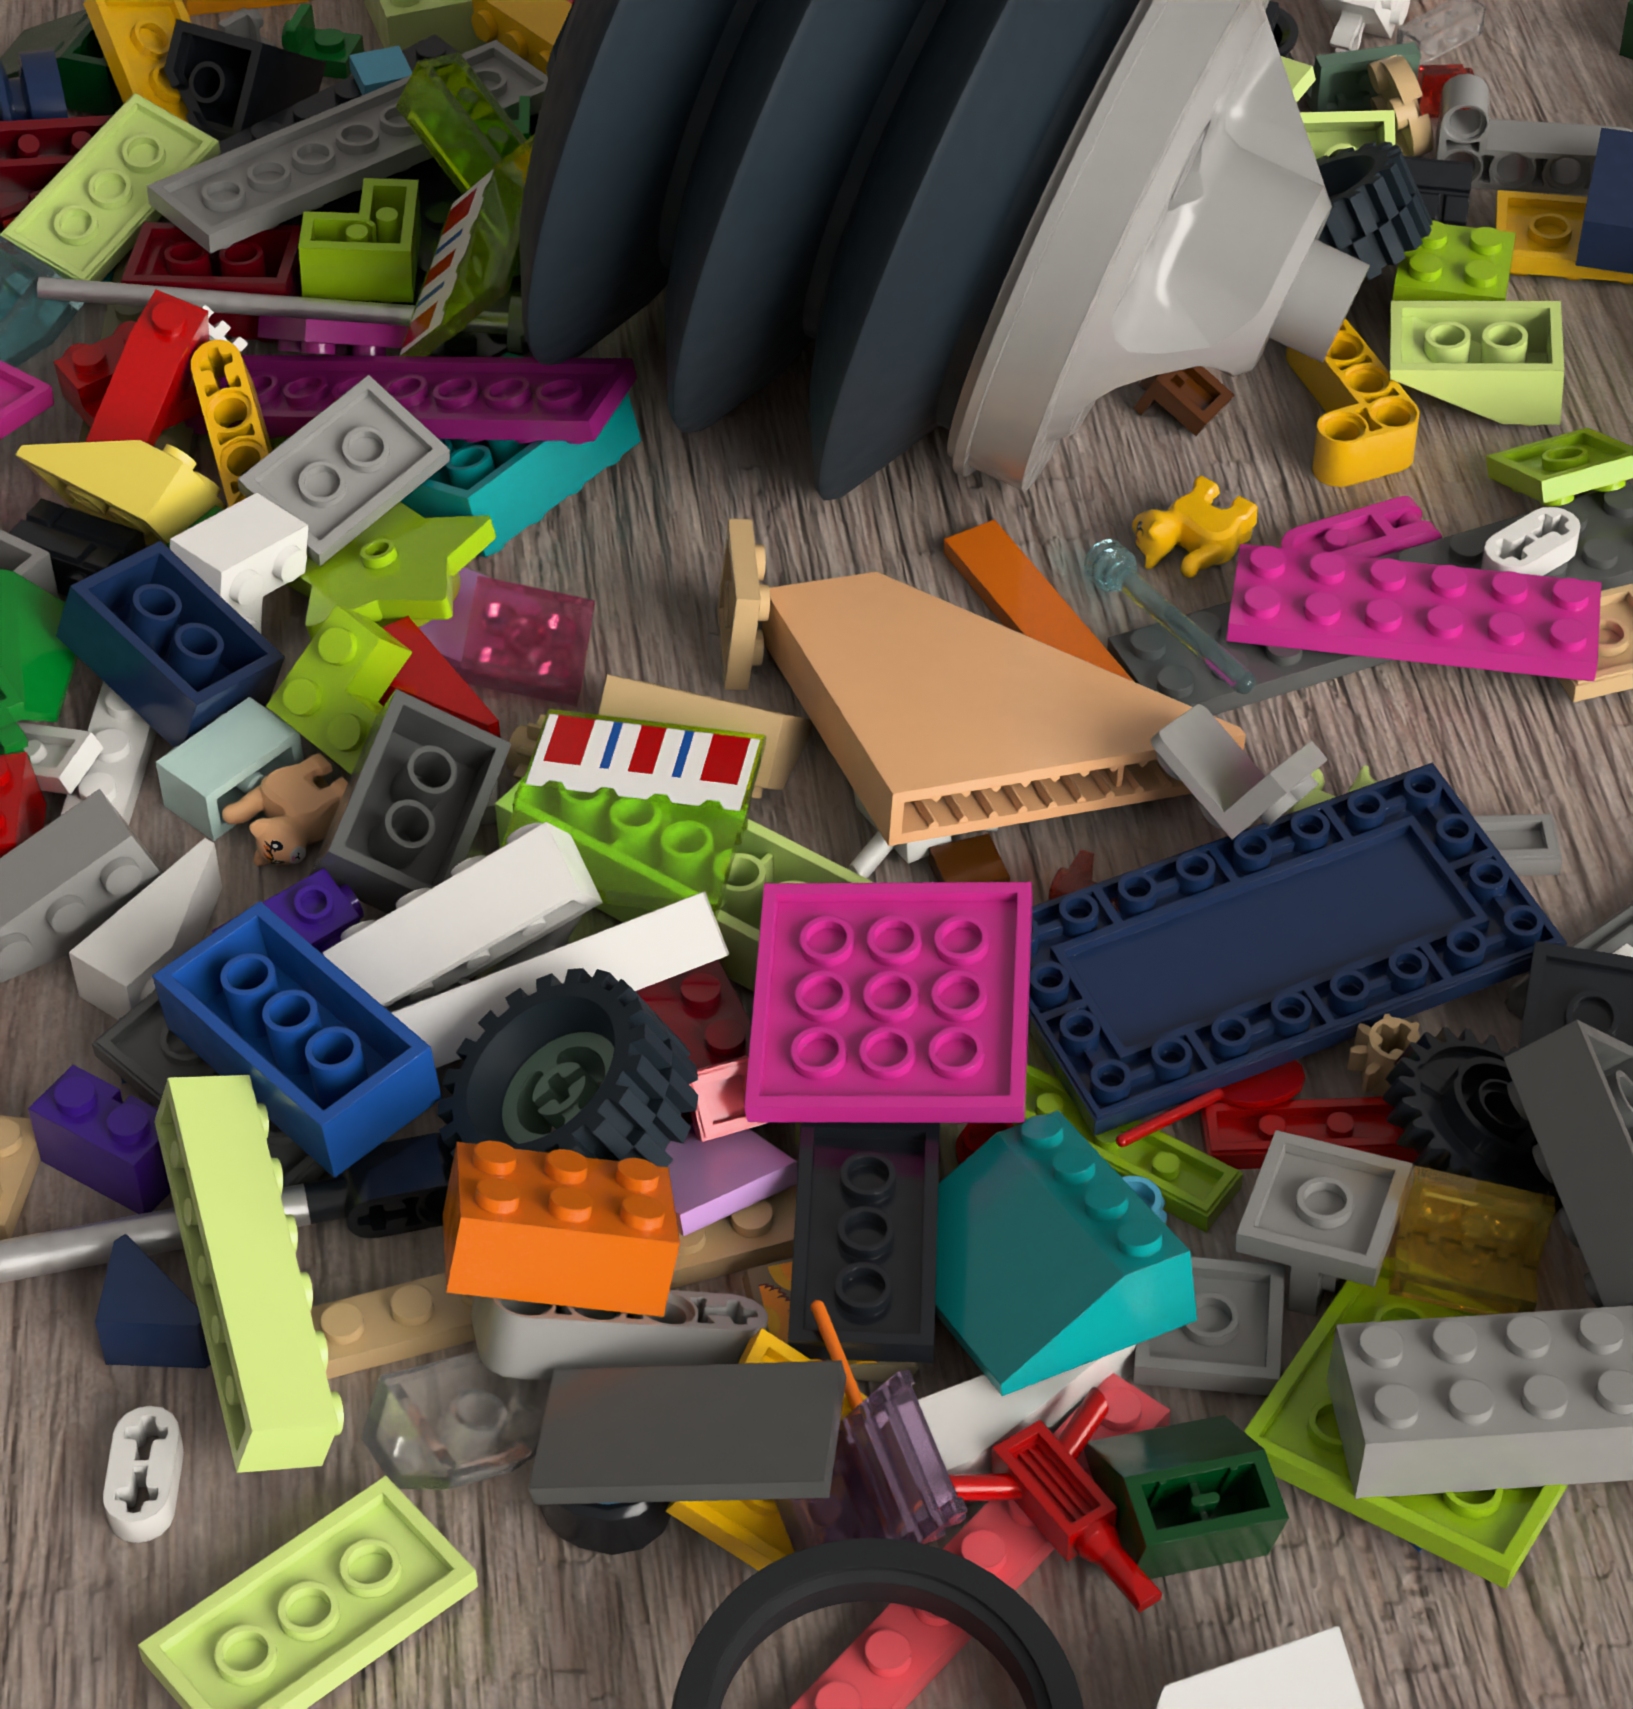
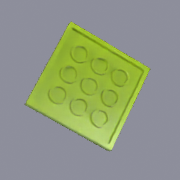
(1299, 1431)

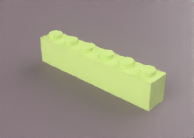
(247, 1274)

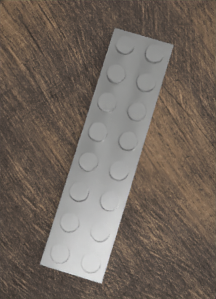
(320, 157)

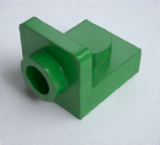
(321, 44)

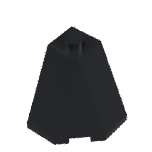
(234, 79)

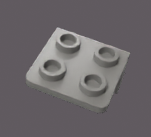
(1225, 779)

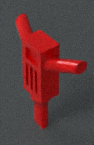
(1062, 1497)

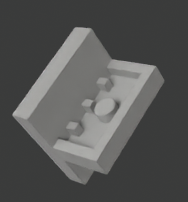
(1322, 1214)

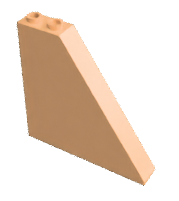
(958, 717)

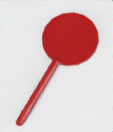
(1253, 1092)

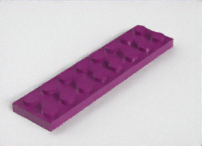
(448, 395)

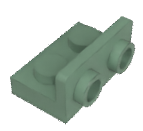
(1344, 79)

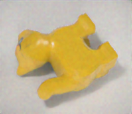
(1196, 525)

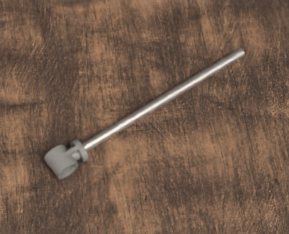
(279, 305)

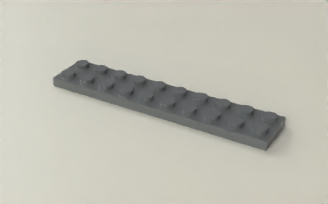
(1166, 666)

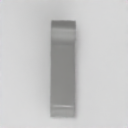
(1490, 141)
(538, 1338)

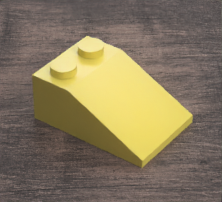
(126, 483)

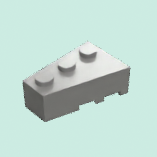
(68, 883)

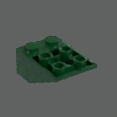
(80, 62)

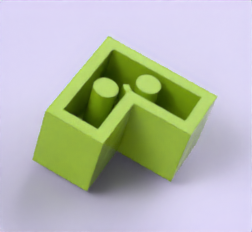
(364, 252)
(338, 684)

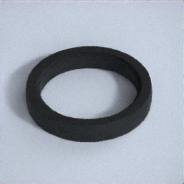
(879, 1572)

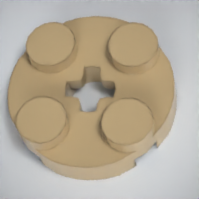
(1399, 92)

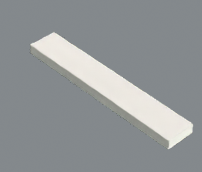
(635, 951)

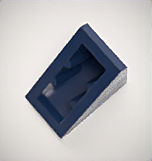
(146, 1316)

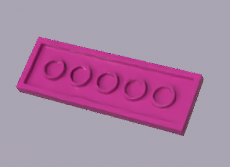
(1416, 612)

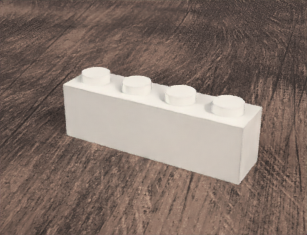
(469, 920)

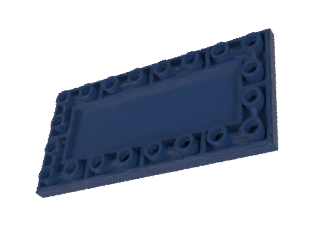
(1273, 946)

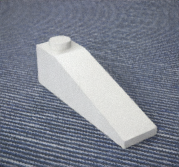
(976, 1417)

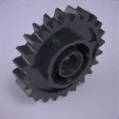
(1459, 1112)

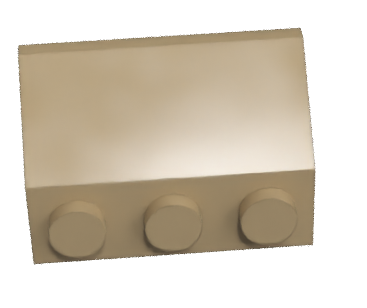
(660, 703)

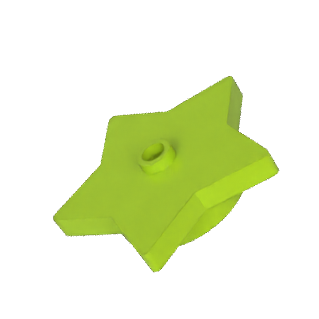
(396, 569)

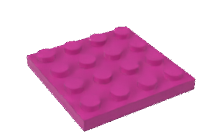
(891, 1003)

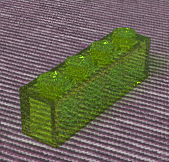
(457, 119)

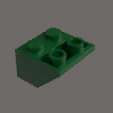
(1189, 1495)

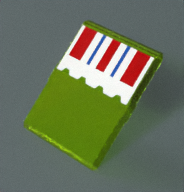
(472, 256)
(644, 802)

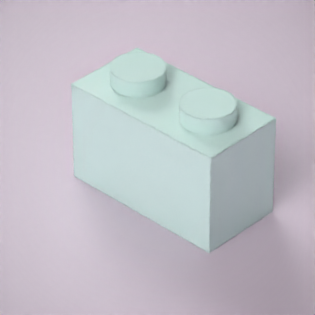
(225, 764)

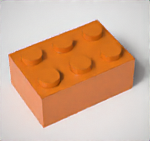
(559, 1229)

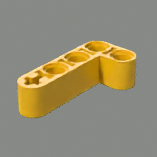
(1367, 417)
(235, 447)

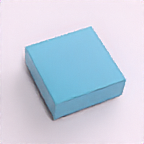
(378, 68)

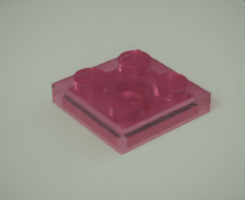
(527, 641)

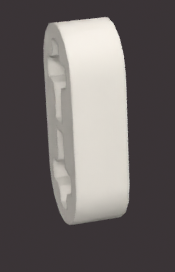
(1524, 541)
(158, 1474)

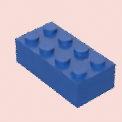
(315, 1043)

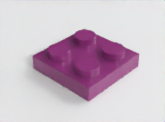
(331, 336)

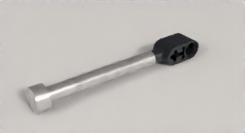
(383, 1194)

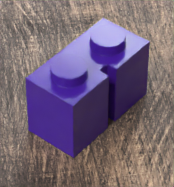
(101, 1139)

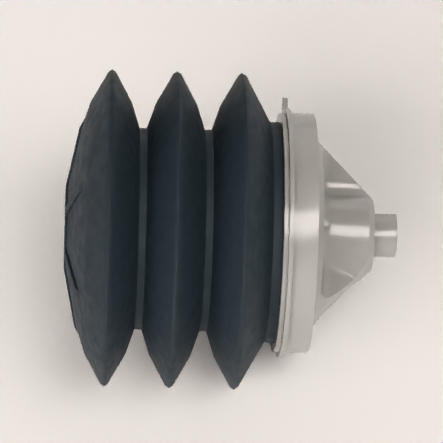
(939, 192)

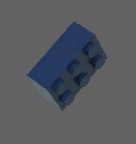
(167, 643)

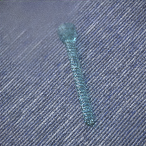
(1115, 569)

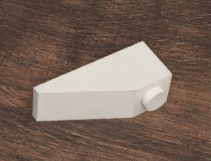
(148, 933)

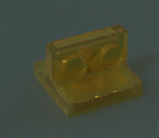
(1468, 1243)

